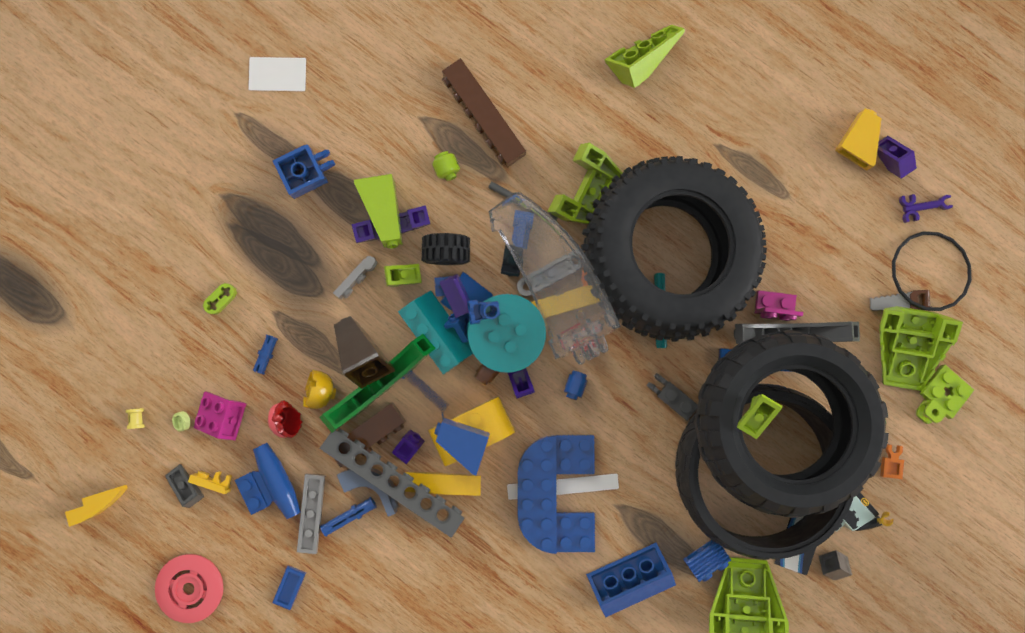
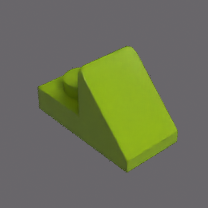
(402, 275)
(759, 415)

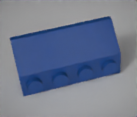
(631, 579)

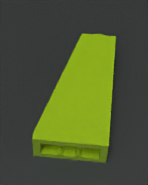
(381, 204)

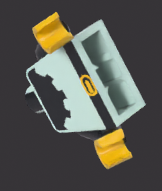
(864, 516)

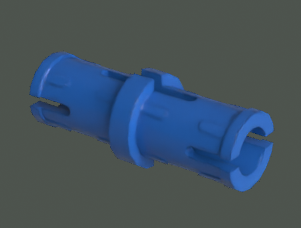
(265, 354)

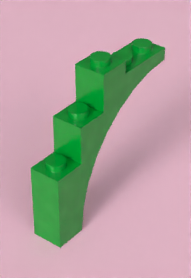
(362, 398)

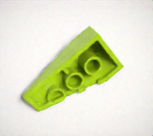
(640, 61)

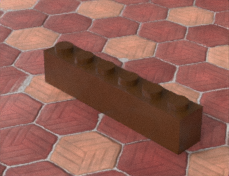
(483, 112)

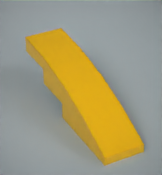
(447, 483)

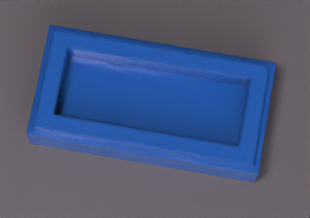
(289, 587)

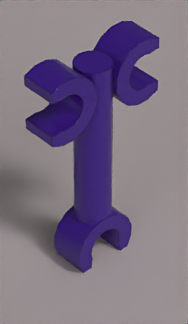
(910, 208)

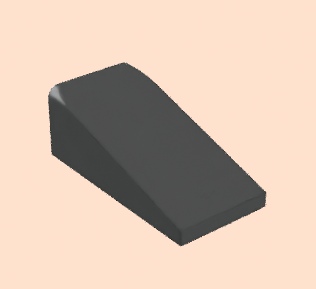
(186, 492)

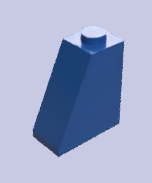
(463, 443)

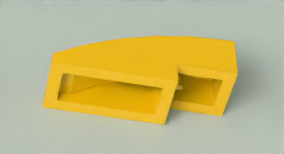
(94, 505)

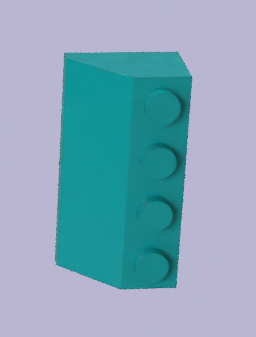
(428, 317)

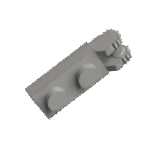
(356, 276)

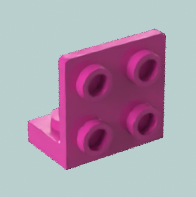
(775, 304)
(219, 416)

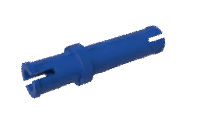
(354, 513)

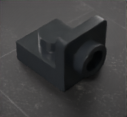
(509, 265)

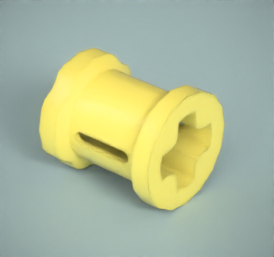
(135, 418)

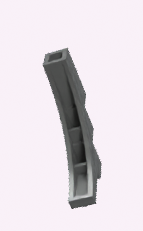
(831, 330)

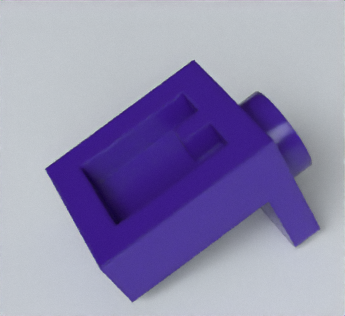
(408, 446)

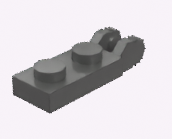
(674, 398)

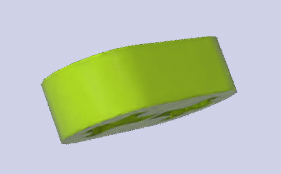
(216, 295)

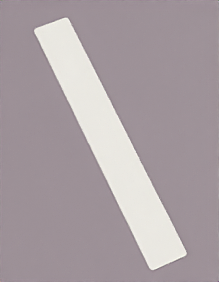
(576, 485)

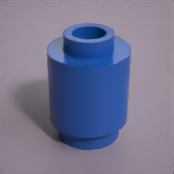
(575, 385)

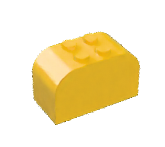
(487, 417)

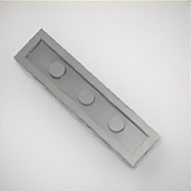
(311, 513)

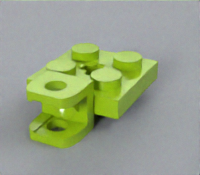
(936, 403)

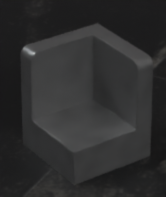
(835, 565)

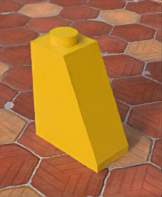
(862, 139)

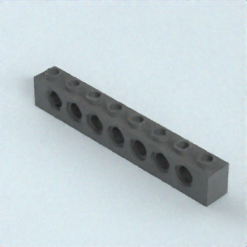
(447, 526)

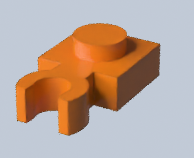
(892, 466)

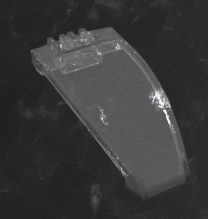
(557, 277)

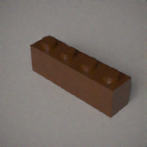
(375, 429)

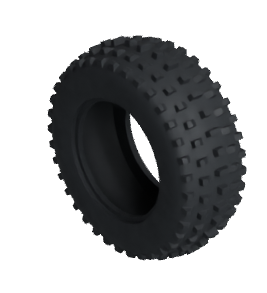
(723, 214)

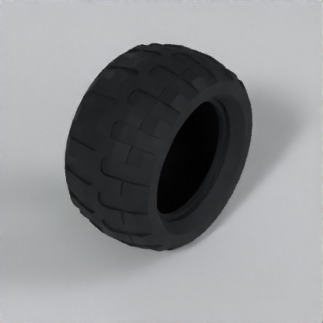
(856, 431)

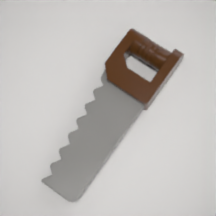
(899, 300)

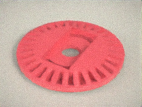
(206, 582)

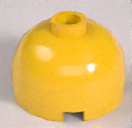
(318, 390)

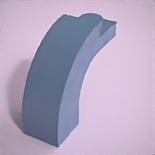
(351, 480)

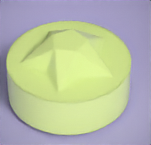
(181, 421)

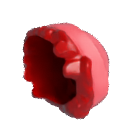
(284, 420)

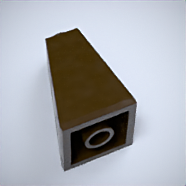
(359, 355)

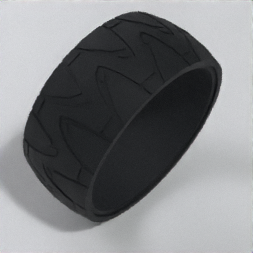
(795, 540)

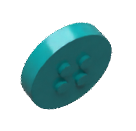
(510, 339)

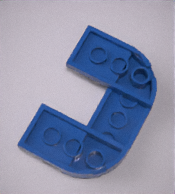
(537, 498)

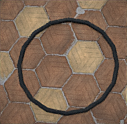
(897, 283)

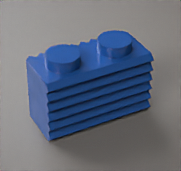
(707, 560)

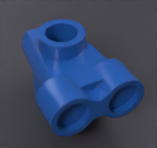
(477, 311)

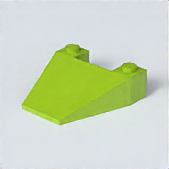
(599, 174)

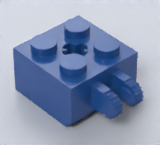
(312, 176)

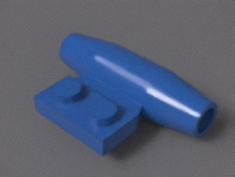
(268, 485)

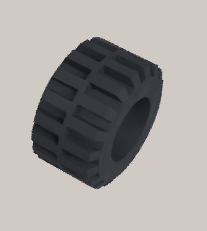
(445, 249)

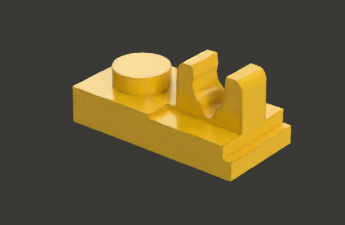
(202, 479)

